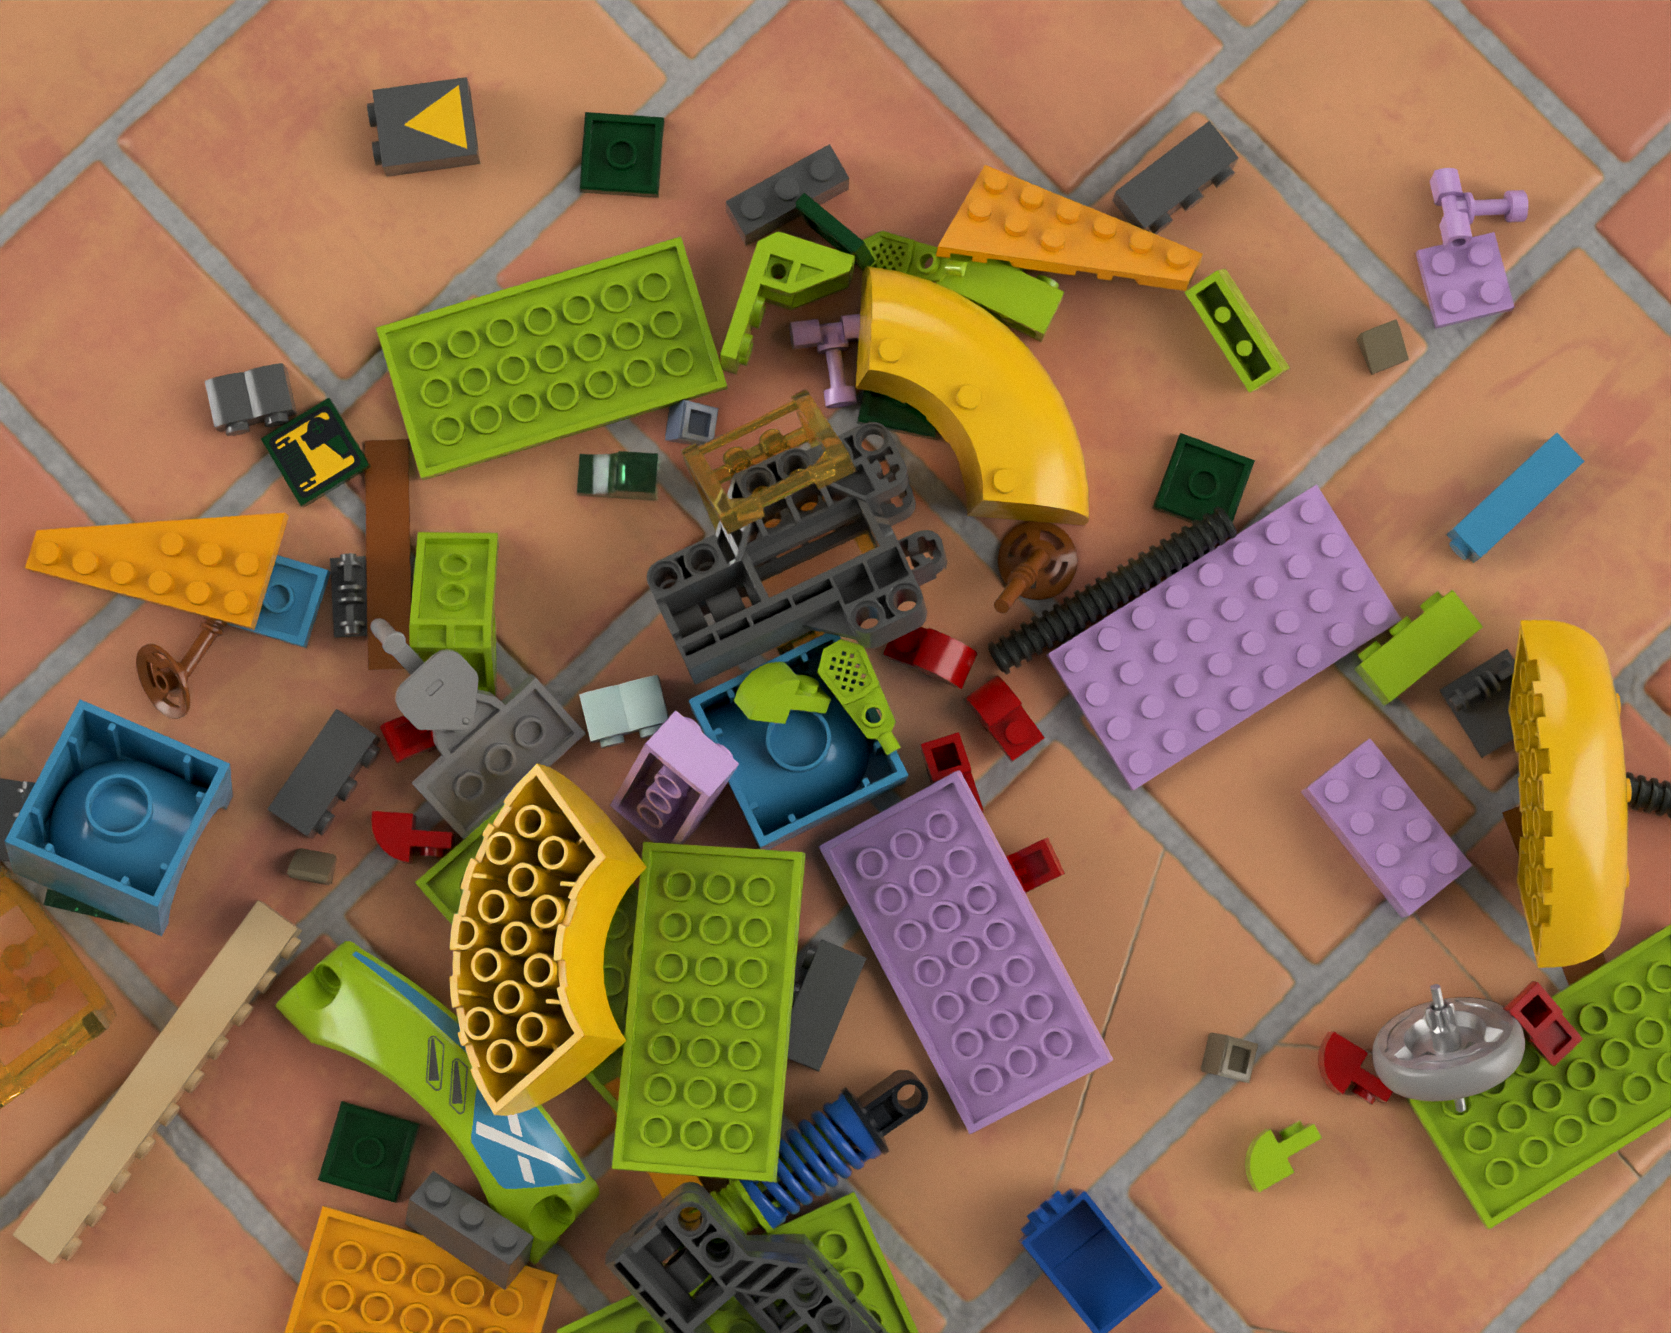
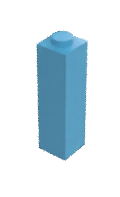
(1514, 499)

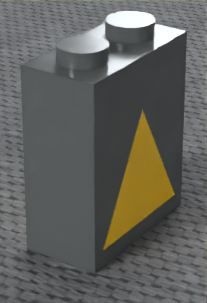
(424, 127)

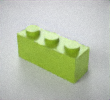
(1008, 294)
(1237, 330)
(1416, 646)

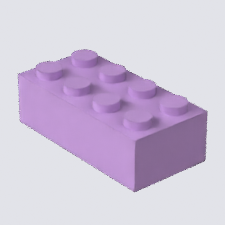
(674, 781)
(1386, 828)

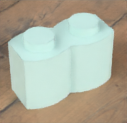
(624, 710)

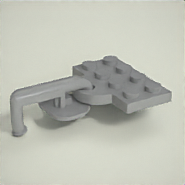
(481, 739)

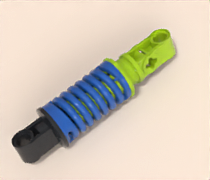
(822, 1153)

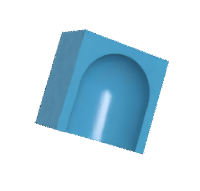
(801, 769)
(117, 816)

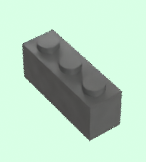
(1176, 179)
(773, 200)
(325, 775)
(821, 1001)
(469, 1230)

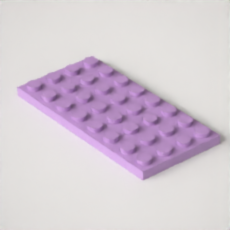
(1223, 637)
(965, 952)

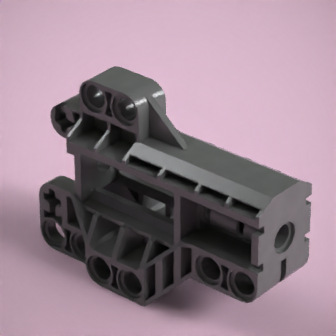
(732, 566)
(743, 1266)

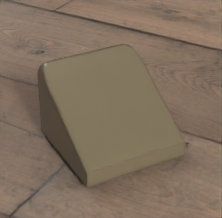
(1383, 346)
(312, 866)
(1229, 1057)

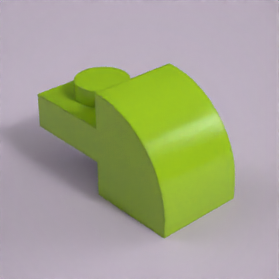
(775, 689)
(1267, 1158)

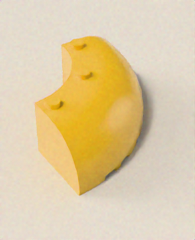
(978, 393)
(1569, 792)
(536, 943)

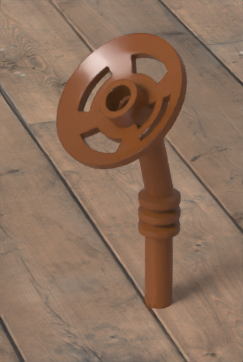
(1031, 568)
(171, 676)

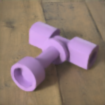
(1461, 207)
(830, 340)

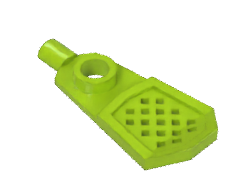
(910, 257)
(862, 697)

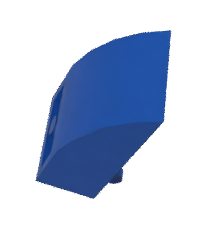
(1087, 1260)

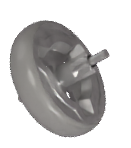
(1448, 1049)

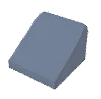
(691, 423)

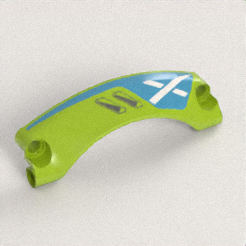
(412, 1039)

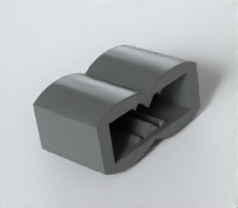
(250, 399)

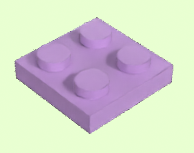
(1465, 281)

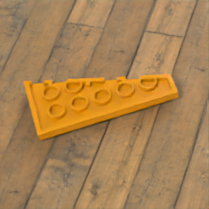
(1054, 234)
(189, 565)

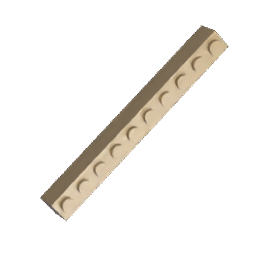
(157, 1084)

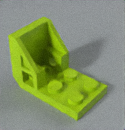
(807, 273)
(456, 600)

